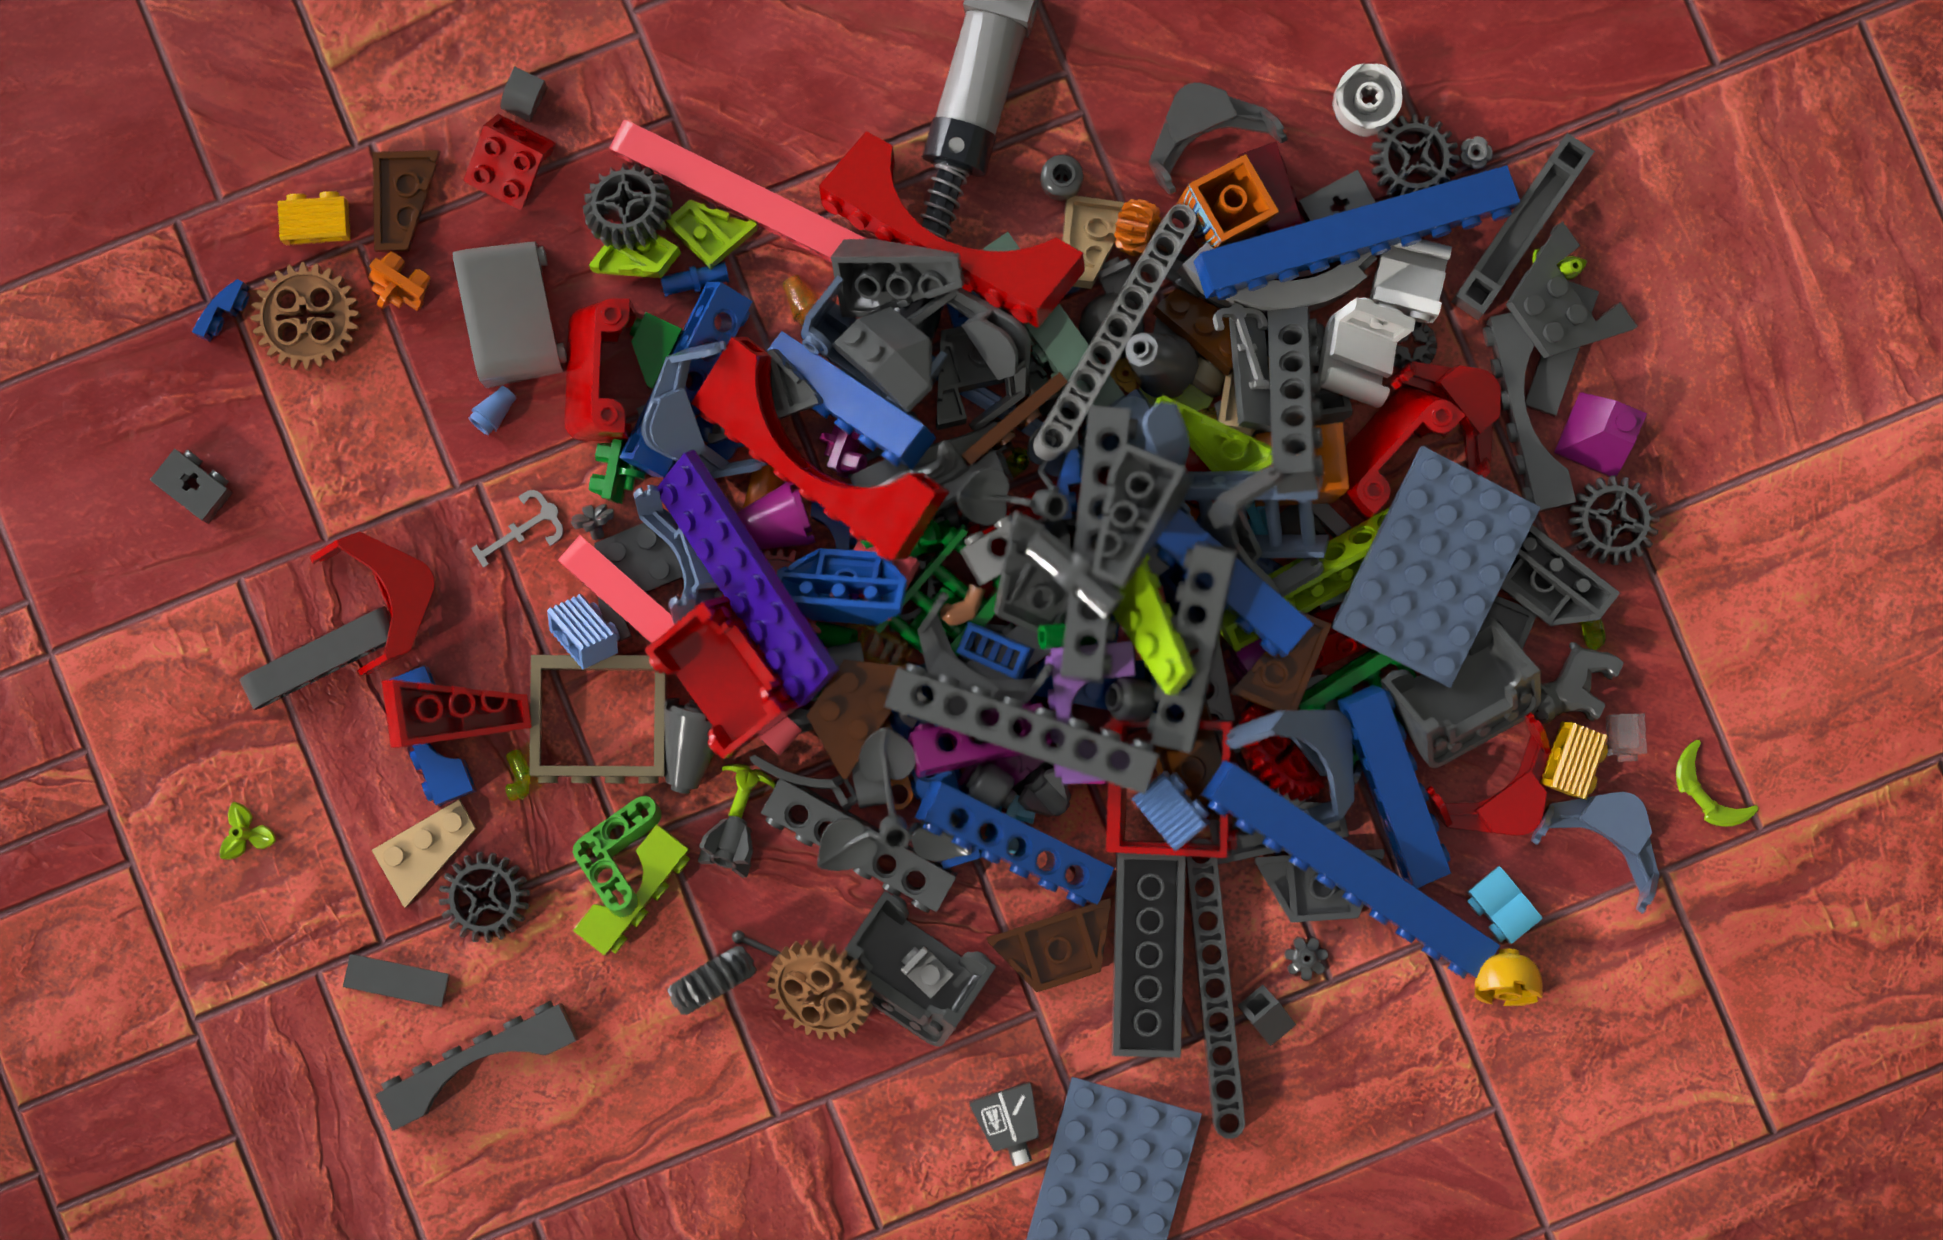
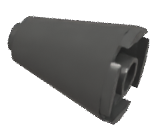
(1162, 363)
(685, 745)

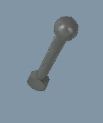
(739, 937)

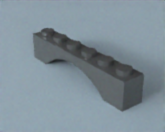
(1522, 226)
(1545, 478)
(414, 1096)

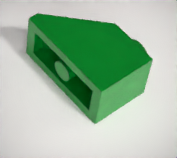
(652, 343)

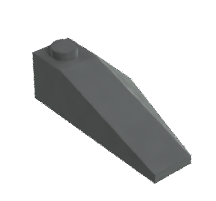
(891, 274)
(1138, 508)

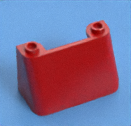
(585, 412)
(1381, 437)
(723, 674)

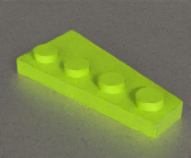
(1151, 632)

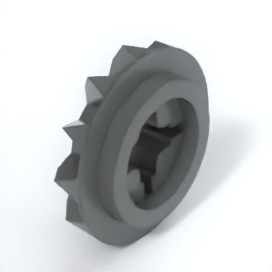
(1424, 354)

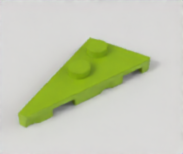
(1220, 445)

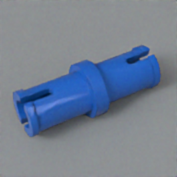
(693, 279)

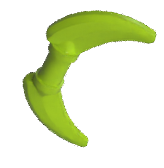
(1688, 782)

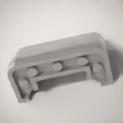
(508, 313)

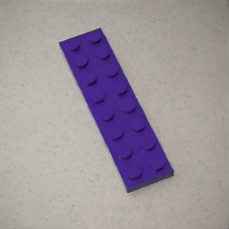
(746, 578)

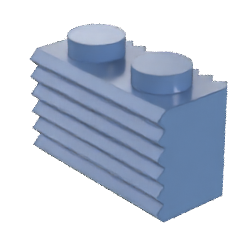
(583, 631)
(1172, 810)

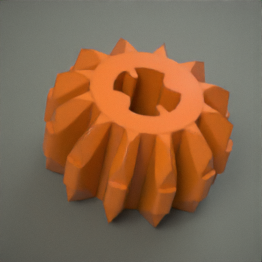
(1136, 226)

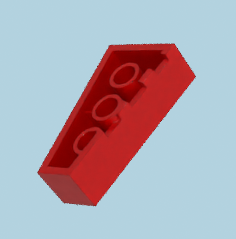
(441, 713)

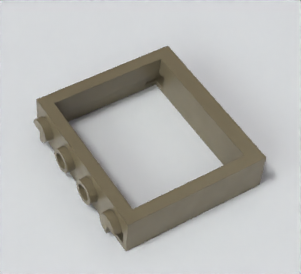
(584, 774)

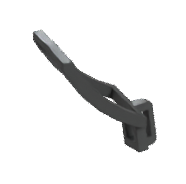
(810, 782)

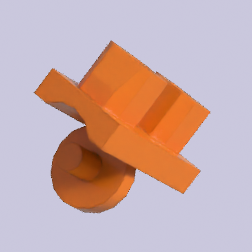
(395, 287)

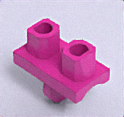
(843, 452)

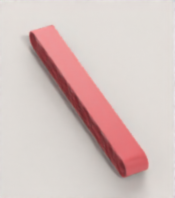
(729, 191)
(643, 613)

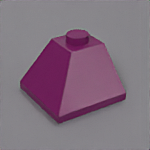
(1600, 433)

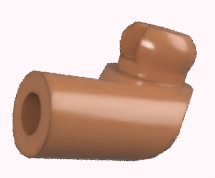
(964, 610)

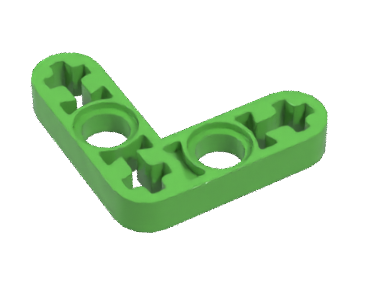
(606, 848)

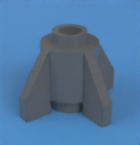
(1043, 791)
(728, 846)

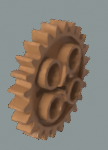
(305, 346)
(820, 989)

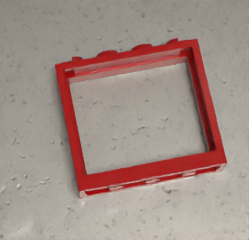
(1117, 807)

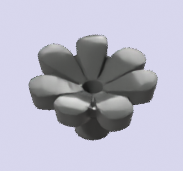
(593, 520)
(1297, 956)

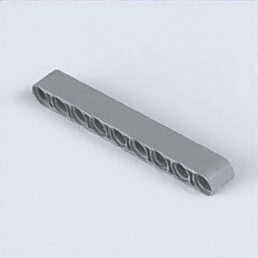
(1104, 342)

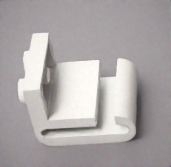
(1412, 279)
(1362, 350)

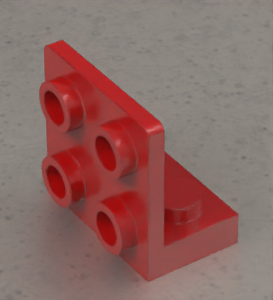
(507, 160)

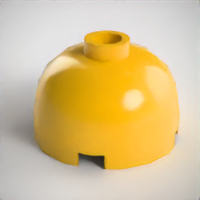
(1509, 979)

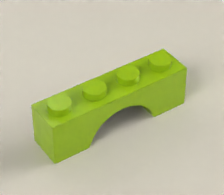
(660, 857)

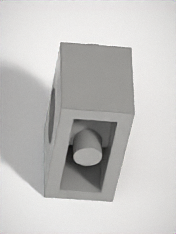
(978, 554)

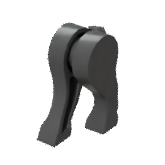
(942, 464)

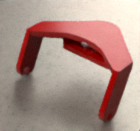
(1472, 392)
(403, 584)
(1516, 807)

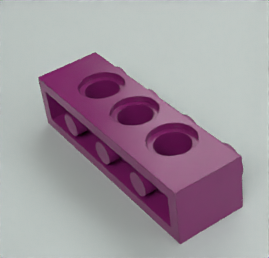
(967, 753)

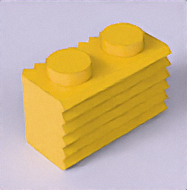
(314, 219)
(1575, 760)

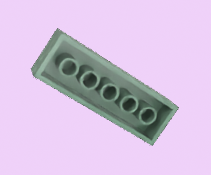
(1059, 342)

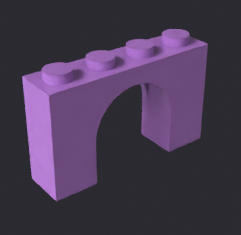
(1062, 700)

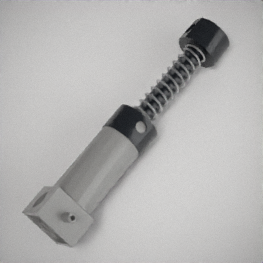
(970, 112)

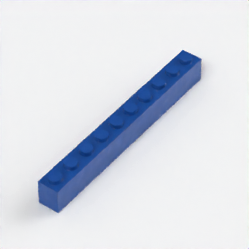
(1356, 232)
(1349, 869)

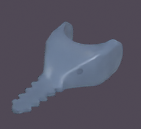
(1159, 432)

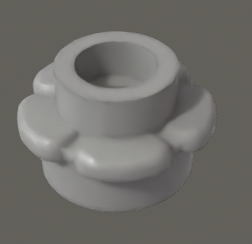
(1472, 160)

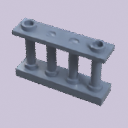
(1209, 485)

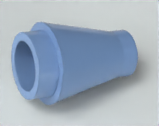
(491, 411)

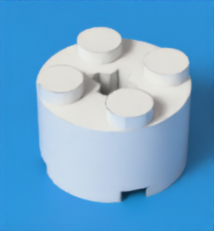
(1365, 81)

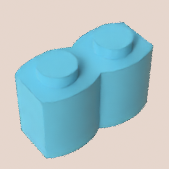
(1503, 905)

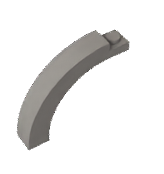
(1310, 292)

